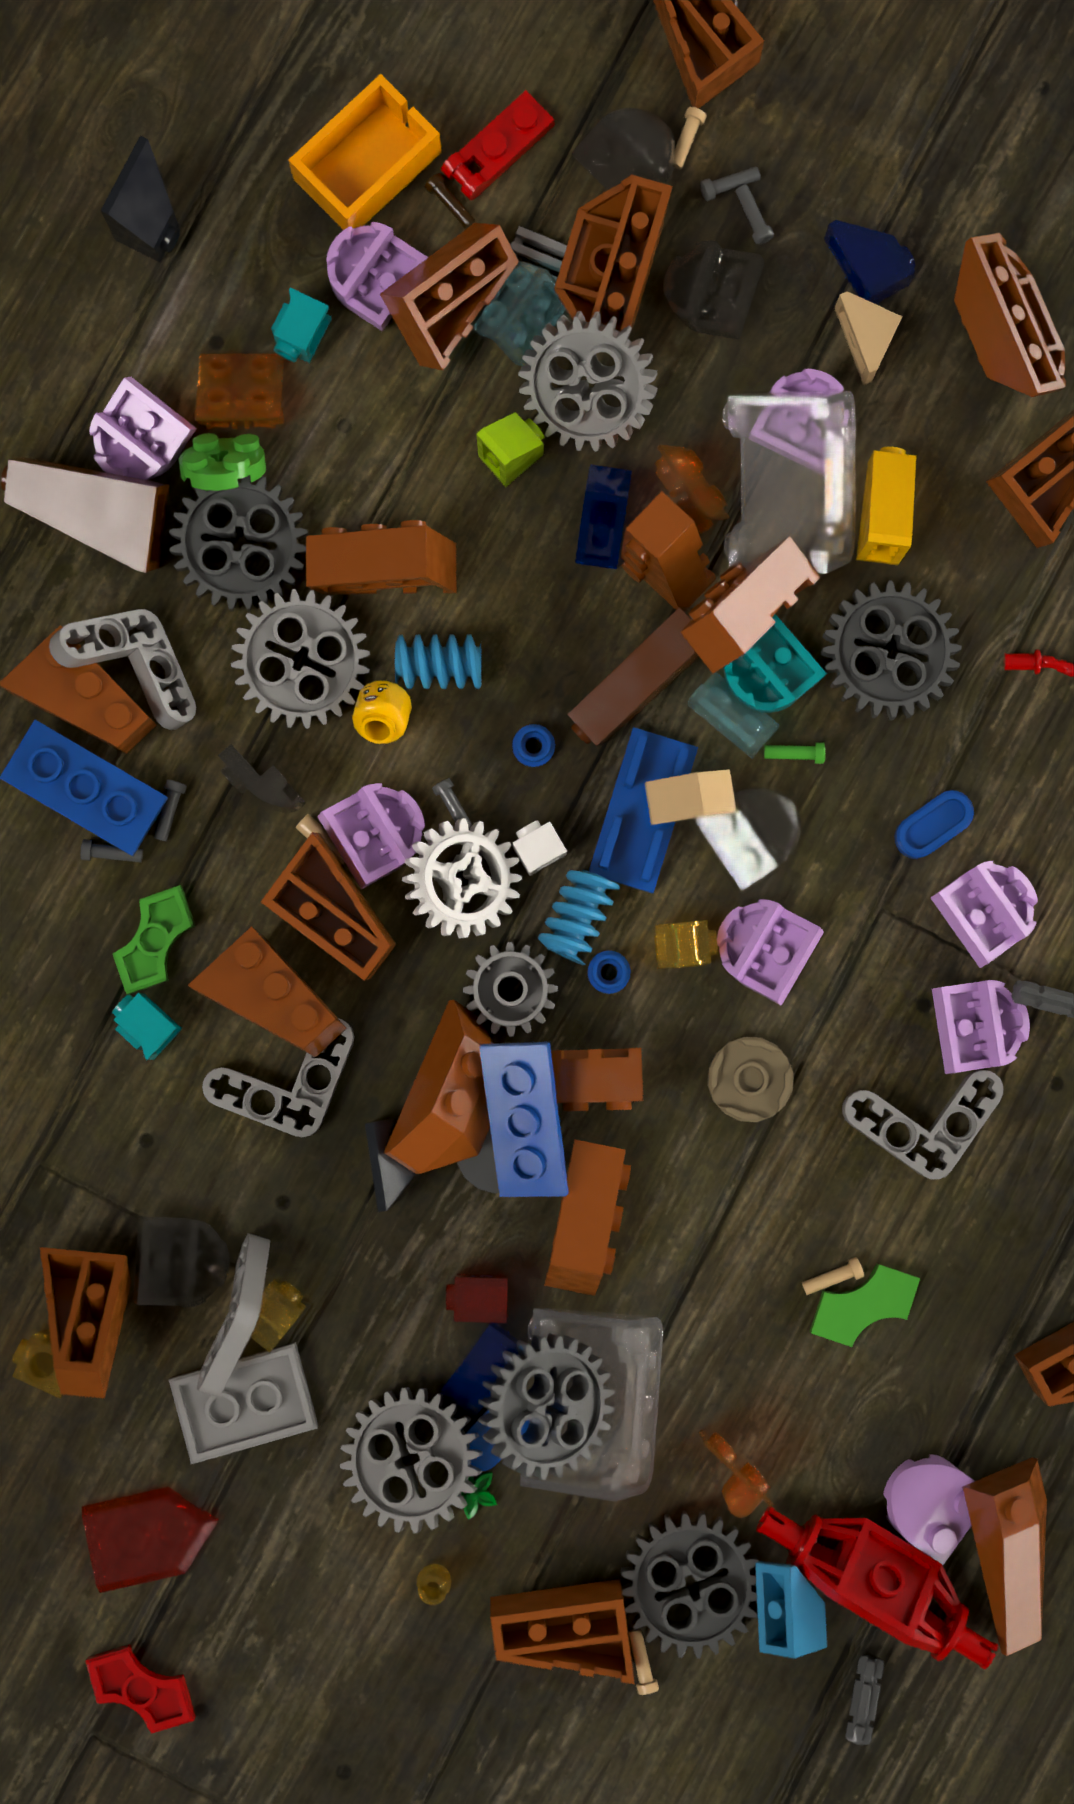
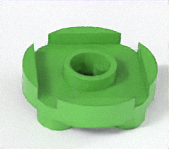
(219, 463)

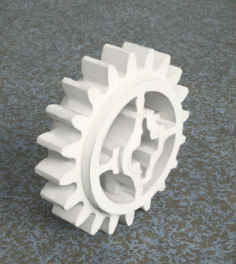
(454, 894)

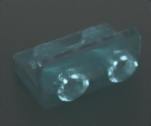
(521, 310)
(731, 717)

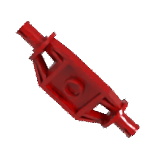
(881, 1582)

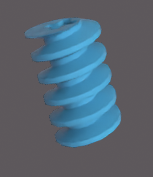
(438, 662)
(577, 914)

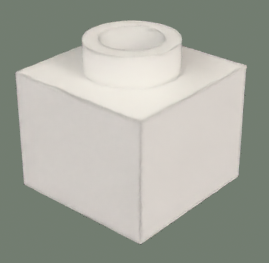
(538, 846)

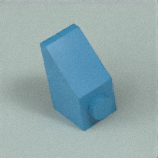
(788, 1612)

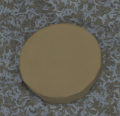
(750, 1079)

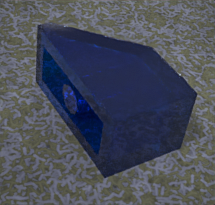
(870, 260)
(603, 516)
(467, 1380)

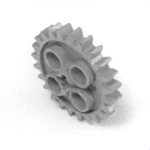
(580, 344)
(316, 623)
(374, 1473)

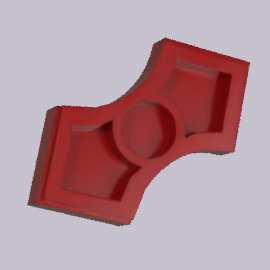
(155, 1697)

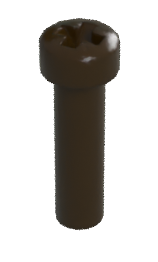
(437, 186)

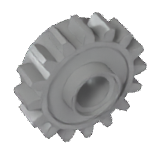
(516, 966)

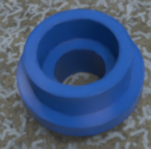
(533, 732)
(615, 959)

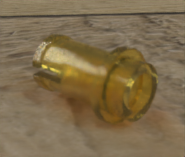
(437, 1574)

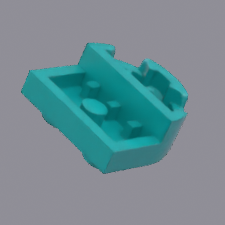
(773, 671)

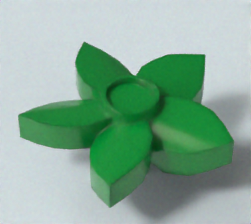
(481, 1495)

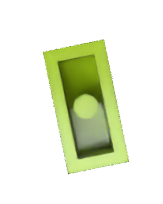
(510, 446)

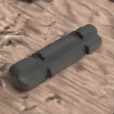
(1043, 998)
(864, 1699)

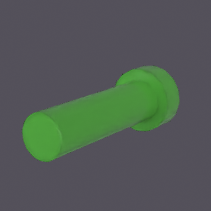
(814, 753)

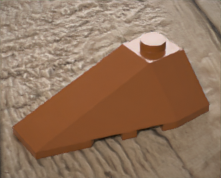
(1010, 1536)

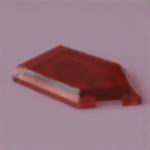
(143, 1537)

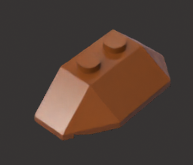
(613, 251)
(1008, 319)
(448, 1103)

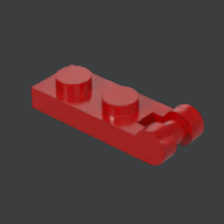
(499, 145)

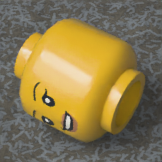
(382, 712)

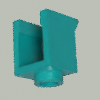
(300, 327)
(144, 1024)

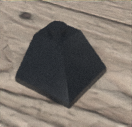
(140, 206)
(388, 1175)

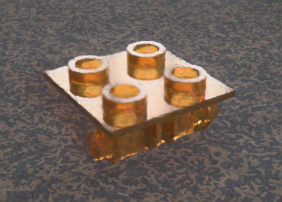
(240, 390)
(685, 468)
(746, 1486)

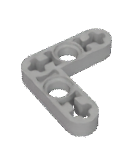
(140, 649)
(301, 1093)
(937, 1136)
(241, 1318)

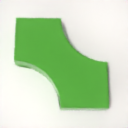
(145, 957)
(846, 1314)

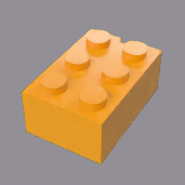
(365, 155)

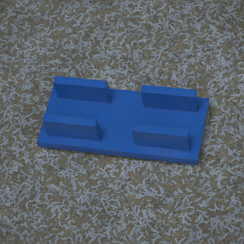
(83, 787)
(628, 845)
(524, 1119)

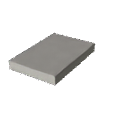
(259, 1405)

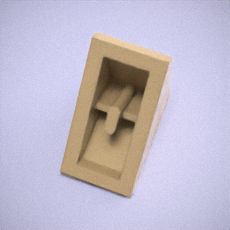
(867, 331)
(690, 796)

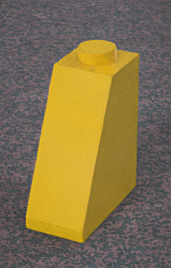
(887, 507)

